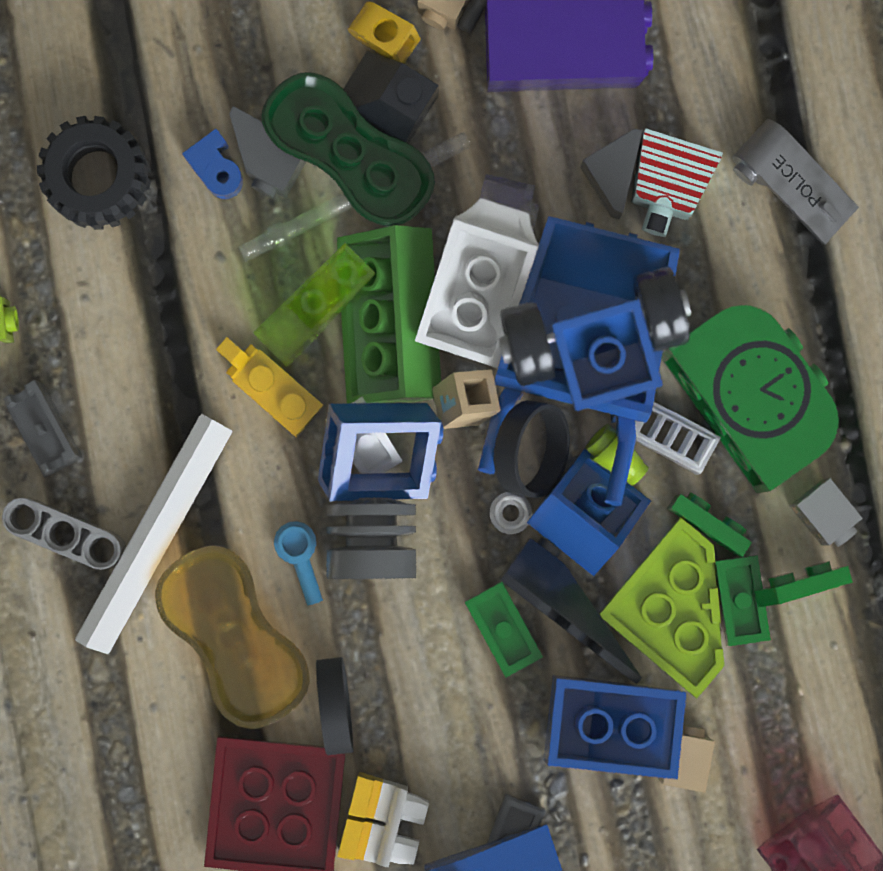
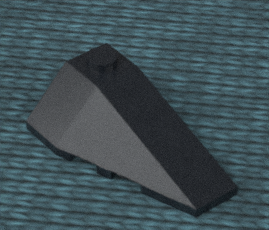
(554, 591)

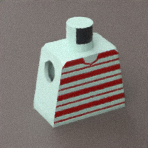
(670, 178)

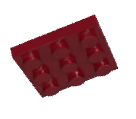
(273, 806)

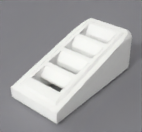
(679, 457)

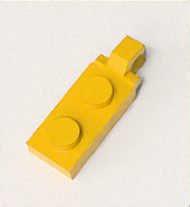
(270, 386)

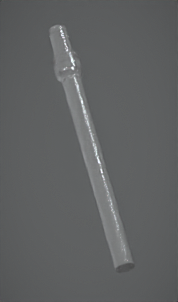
(280, 234)

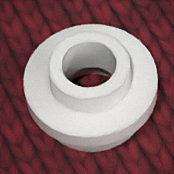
(500, 522)

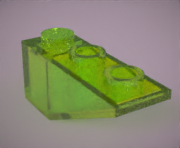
(314, 305)

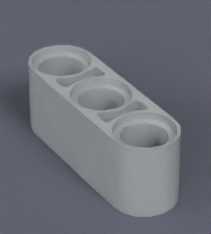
(44, 527)

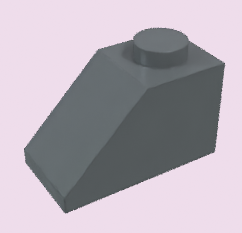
(264, 162)

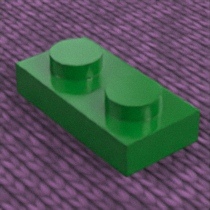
(725, 533)
(787, 588)
(741, 615)
(503, 629)

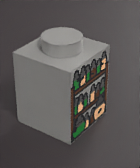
(827, 513)

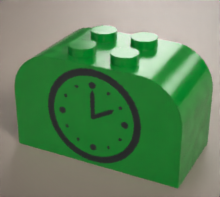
(756, 393)

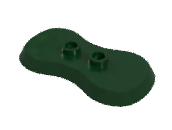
(321, 125)

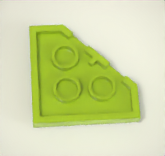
(673, 608)

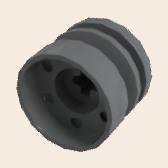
(371, 540)

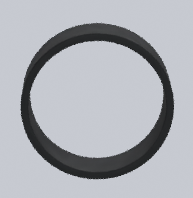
(508, 445)
(334, 706)

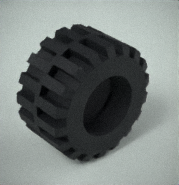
(69, 148)

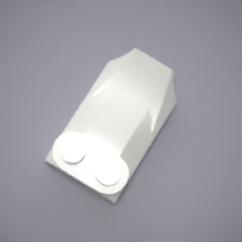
(476, 279)

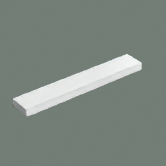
(153, 535)

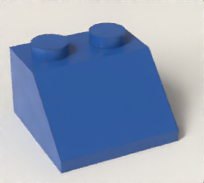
(606, 355)
(580, 519)

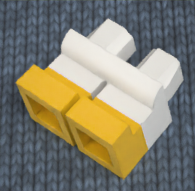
(379, 840)

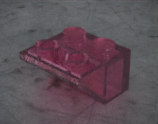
(822, 840)

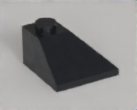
(391, 95)

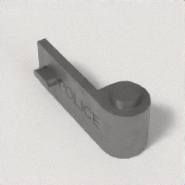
(787, 169)

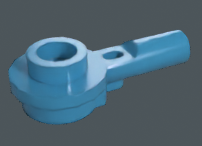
(296, 544)

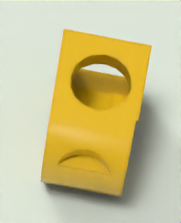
(384, 32)

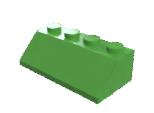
(385, 316)

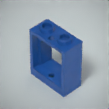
(341, 429)

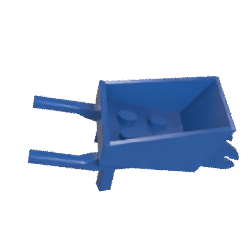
(573, 275)

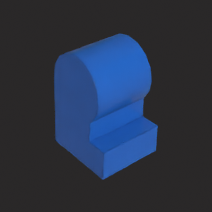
(216, 172)

